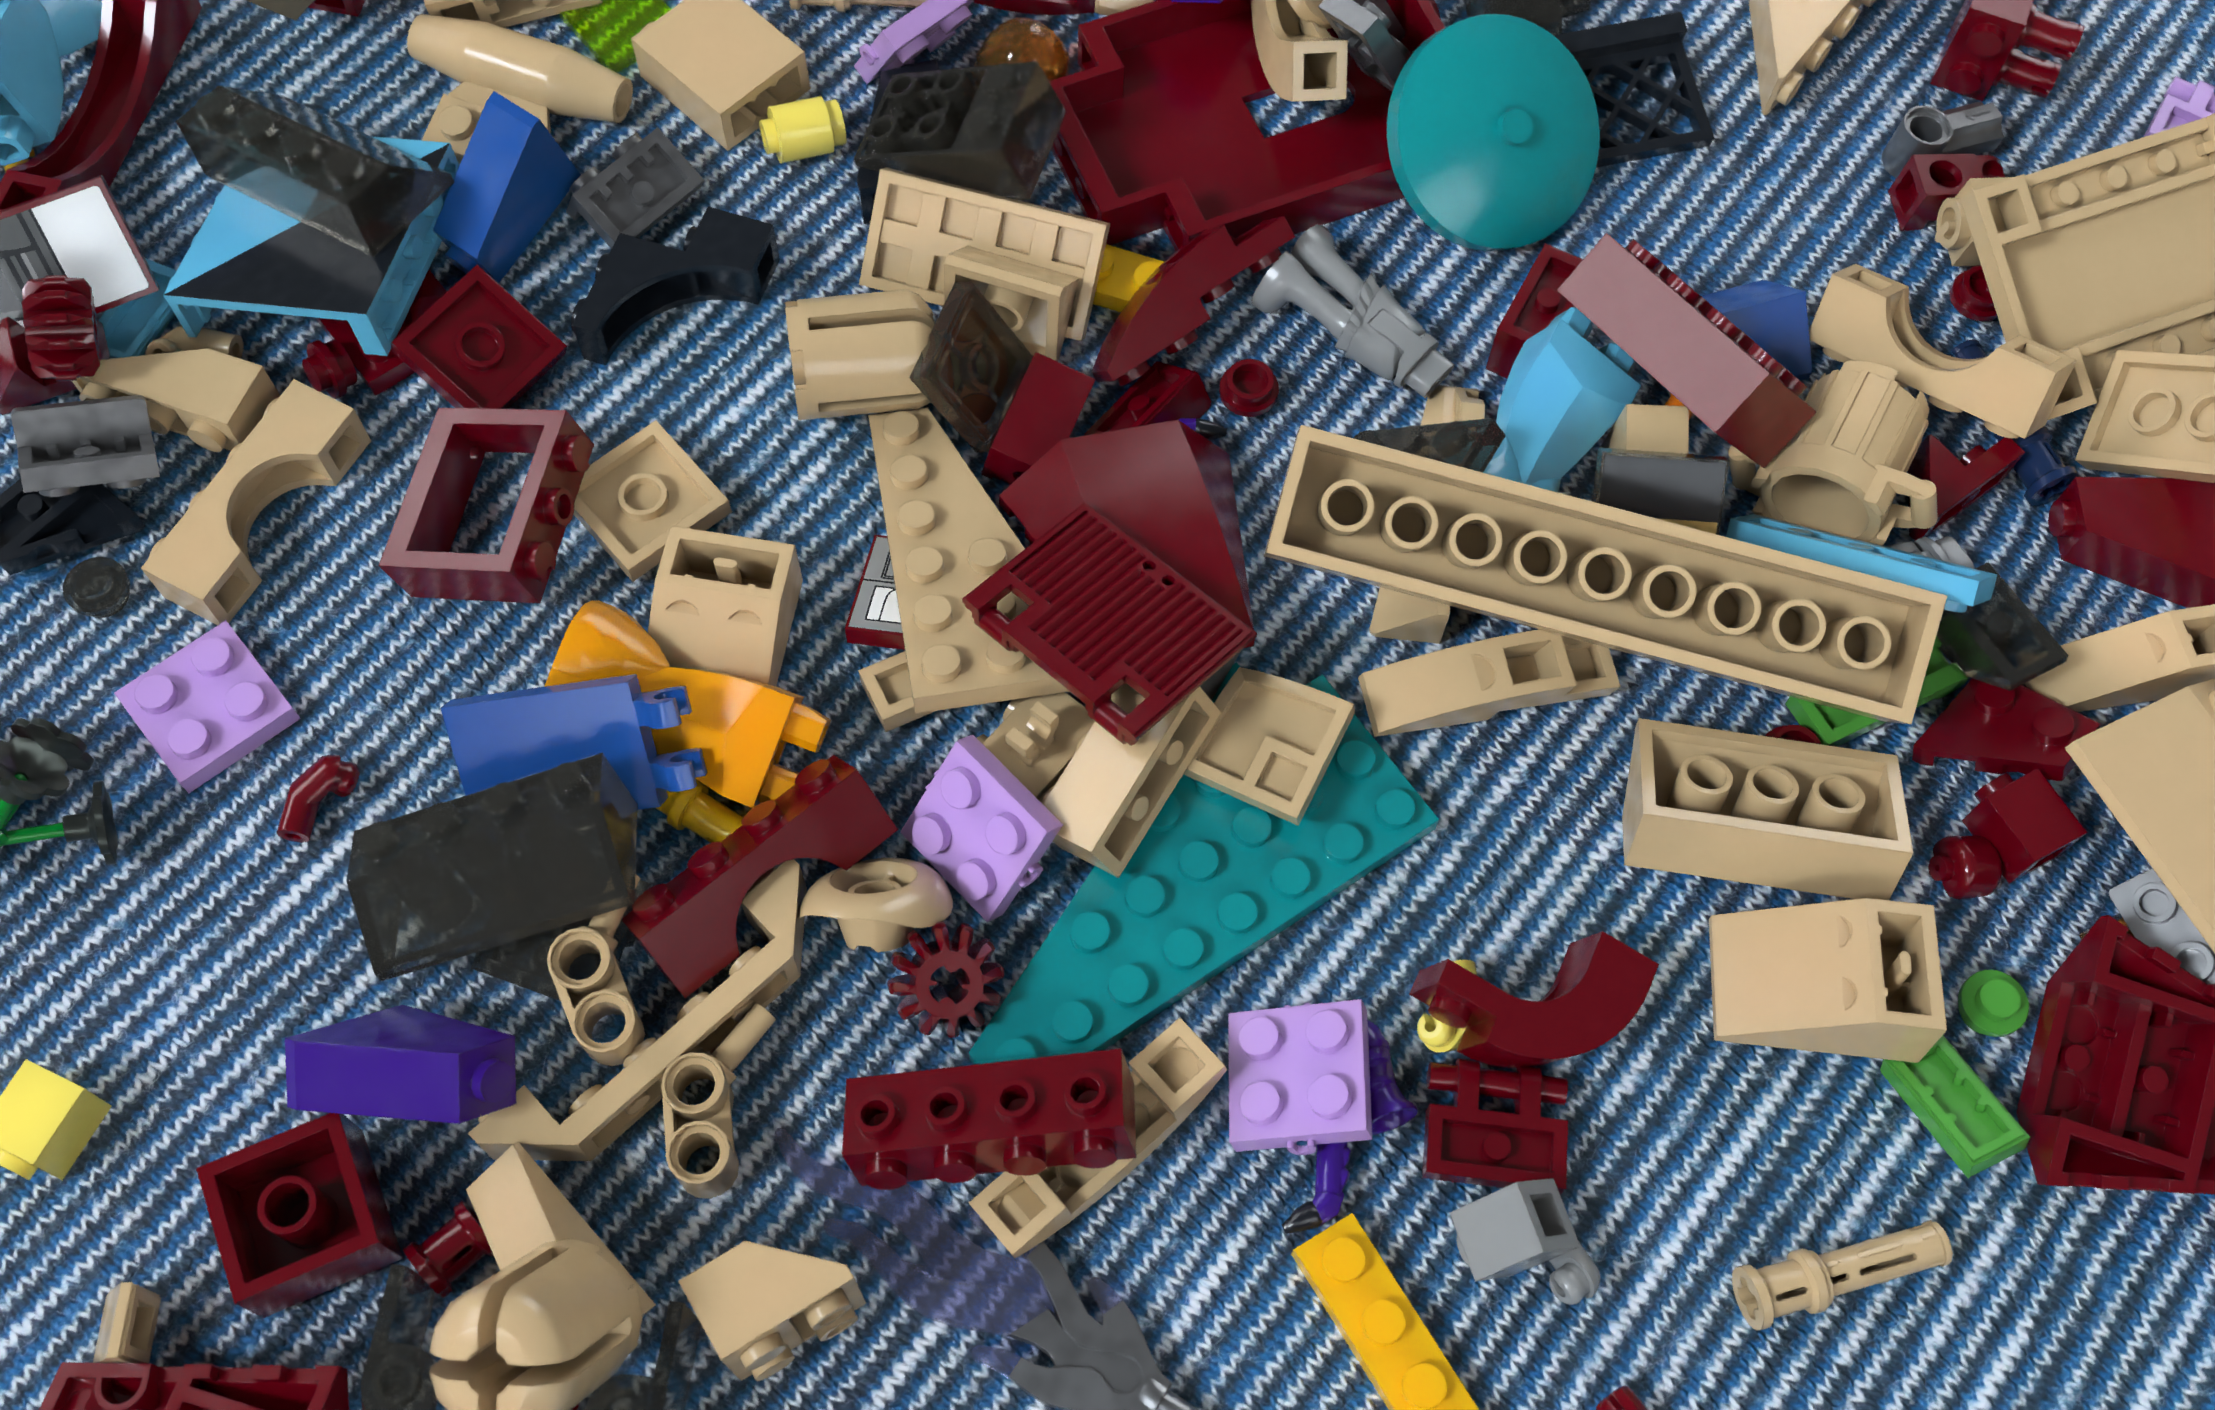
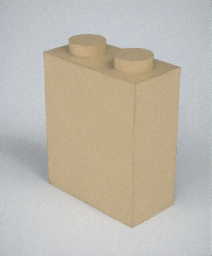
(721, 65)

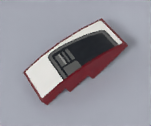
(72, 235)

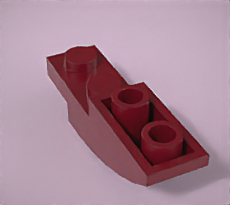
(1168, 302)

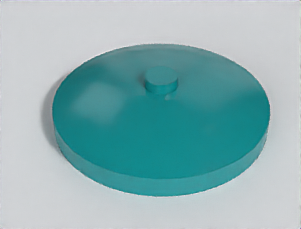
(1493, 132)

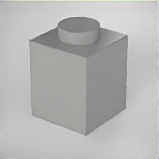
(1513, 1229)

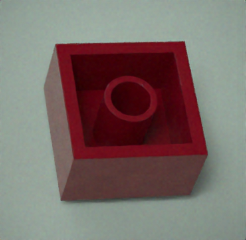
(298, 1214)

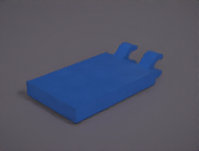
(542, 727)

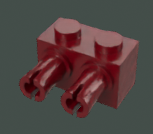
(1984, 45)

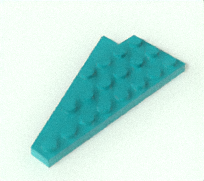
(1199, 898)

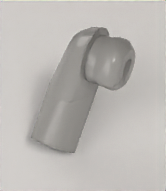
(1574, 1276)

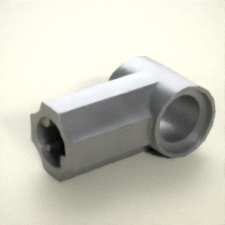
(1959, 130)

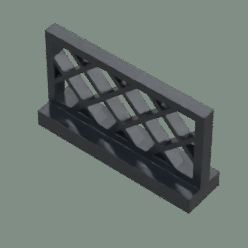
(1637, 45)

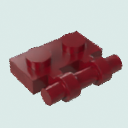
(1492, 1145)

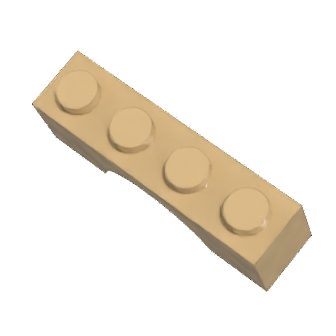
(1871, 320)
(295, 445)

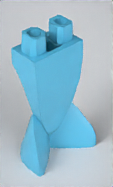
(31, 77)
(1559, 401)

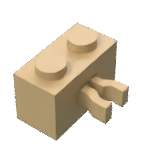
(1039, 738)

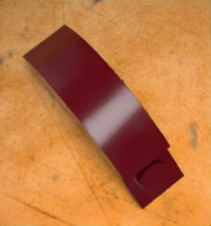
(1587, 1005)

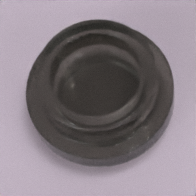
(97, 587)

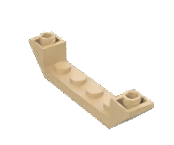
(702, 1025)

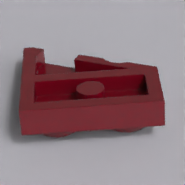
(2005, 732)

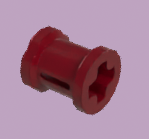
(450, 1250)

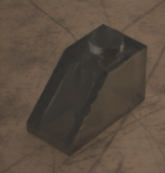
(1999, 639)

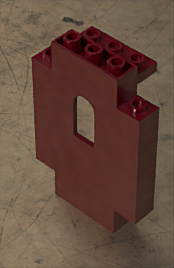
(1166, 136)

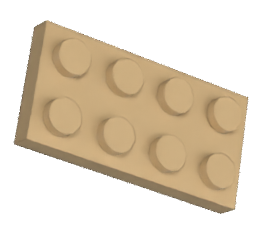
(925, 219)

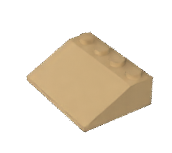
(2161, 788)

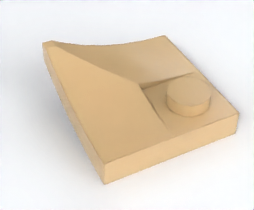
(1271, 742)

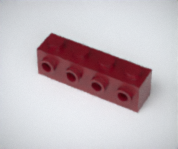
(990, 1119)

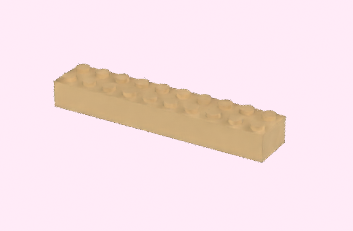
(1605, 576)

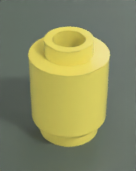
(803, 129)

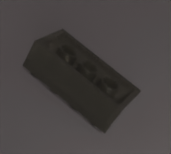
(310, 166)
(494, 866)

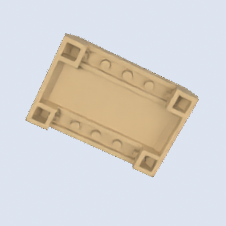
(2105, 253)

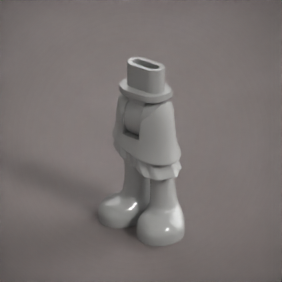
(1372, 333)

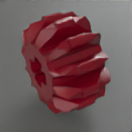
(61, 327)
(939, 1002)

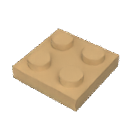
(642, 491)

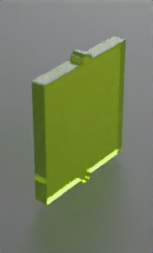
(610, 26)

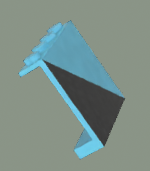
(277, 265)

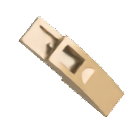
(1484, 678)

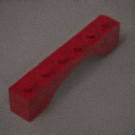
(129, 67)

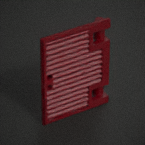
(1109, 621)

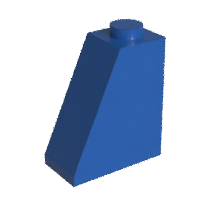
(503, 189)

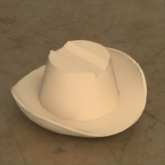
(880, 901)

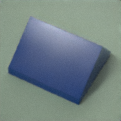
(1771, 317)

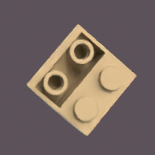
(767, 1302)

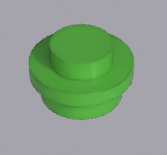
(1993, 1003)

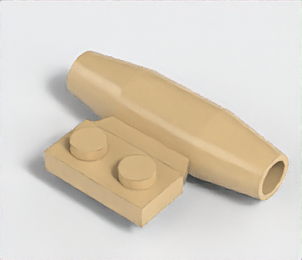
(517, 66)

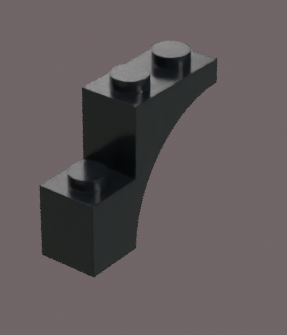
(641, 279)

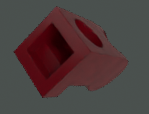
(1931, 180)

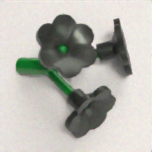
(36, 767)

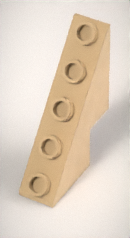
(1795, 38)

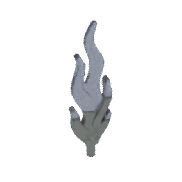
(1000, 1296)

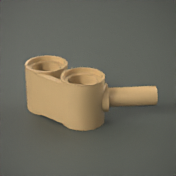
(601, 993)
(711, 1121)

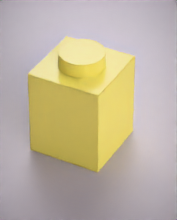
(45, 1121)

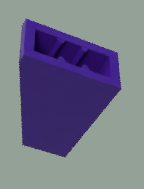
(402, 1067)

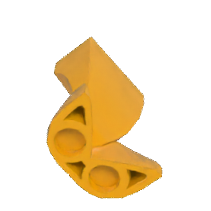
(732, 718)

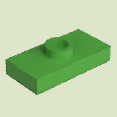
(1957, 1108)

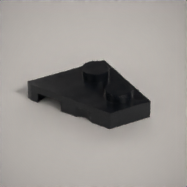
(49, 528)

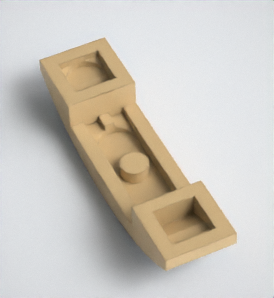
(1168, 1085)

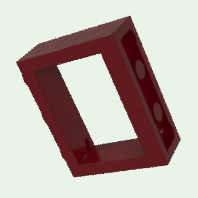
(441, 486)

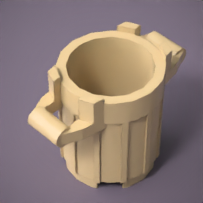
(1848, 459)

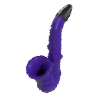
(1388, 1112)

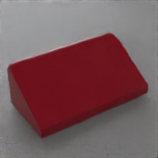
(1156, 397)

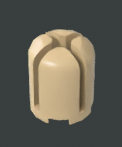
(857, 352)
(536, 1332)

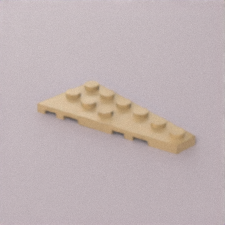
(941, 547)

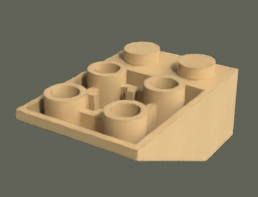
(725, 603)
(1829, 978)

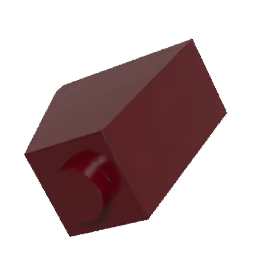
(2141, 534)

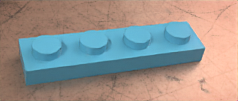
(1961, 584)

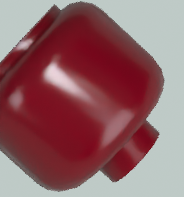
(1966, 866)

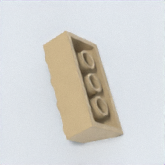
(1765, 811)

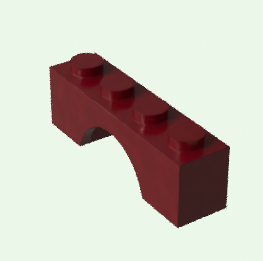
(693, 918)

